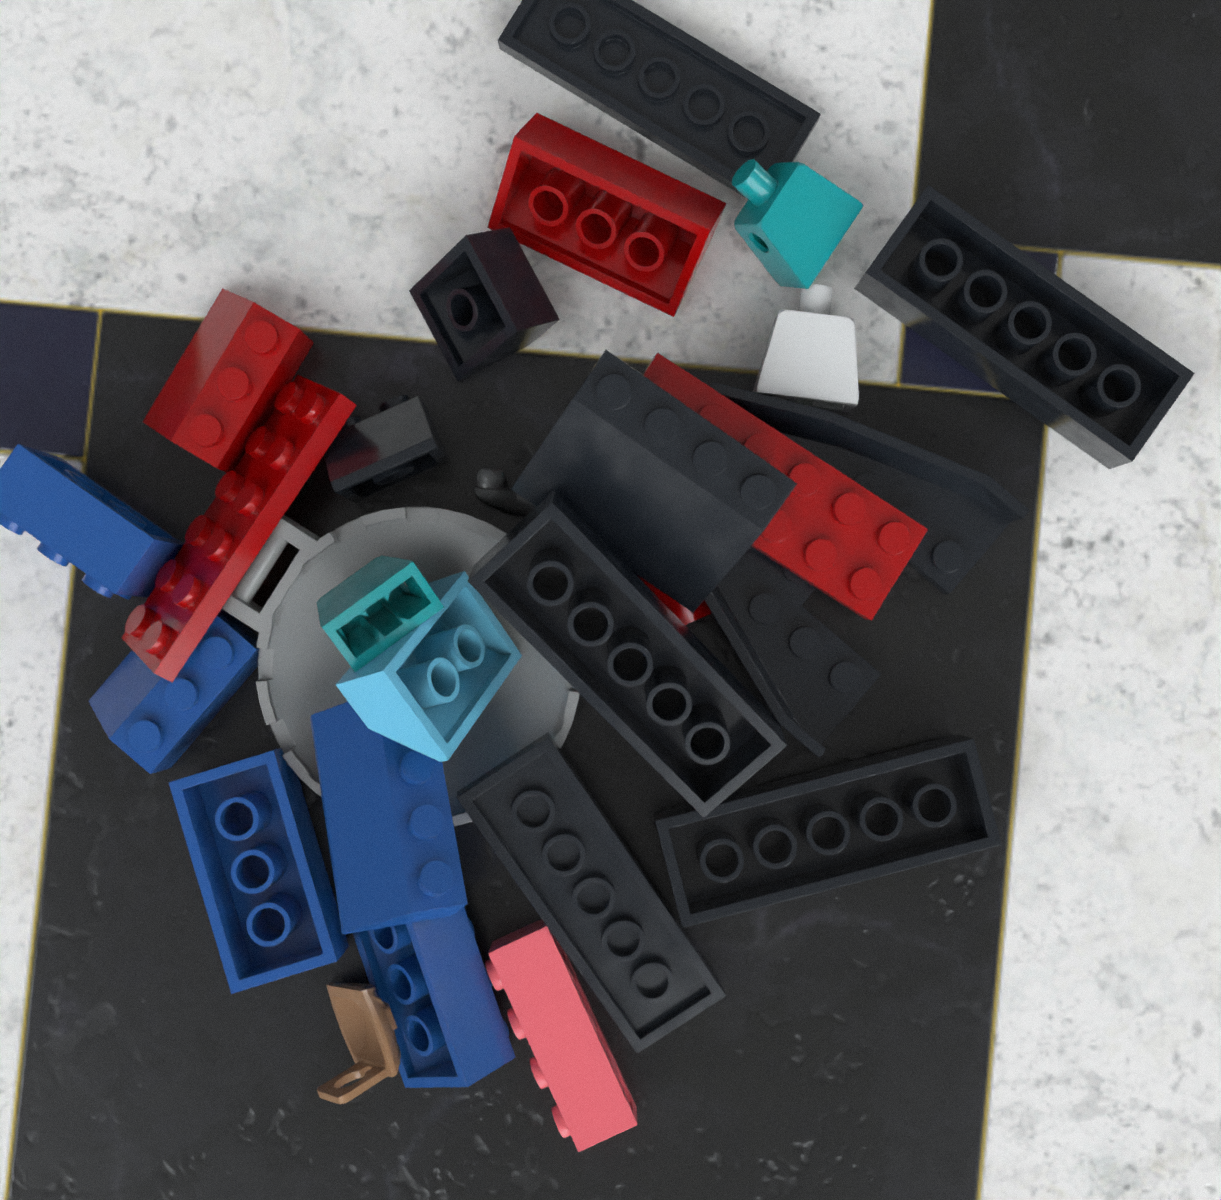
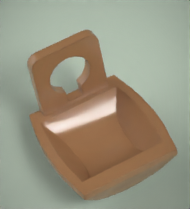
(370, 1037)

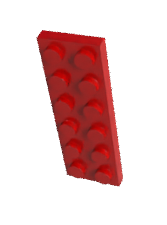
(829, 524)
(235, 525)

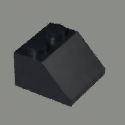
(483, 302)
(384, 449)

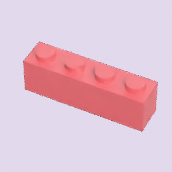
(563, 1035)

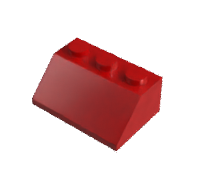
(228, 380)

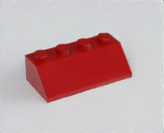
(604, 213)

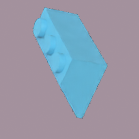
(437, 676)

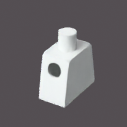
(811, 355)

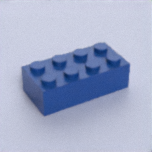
(259, 869)

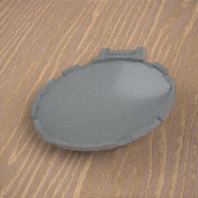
(303, 665)

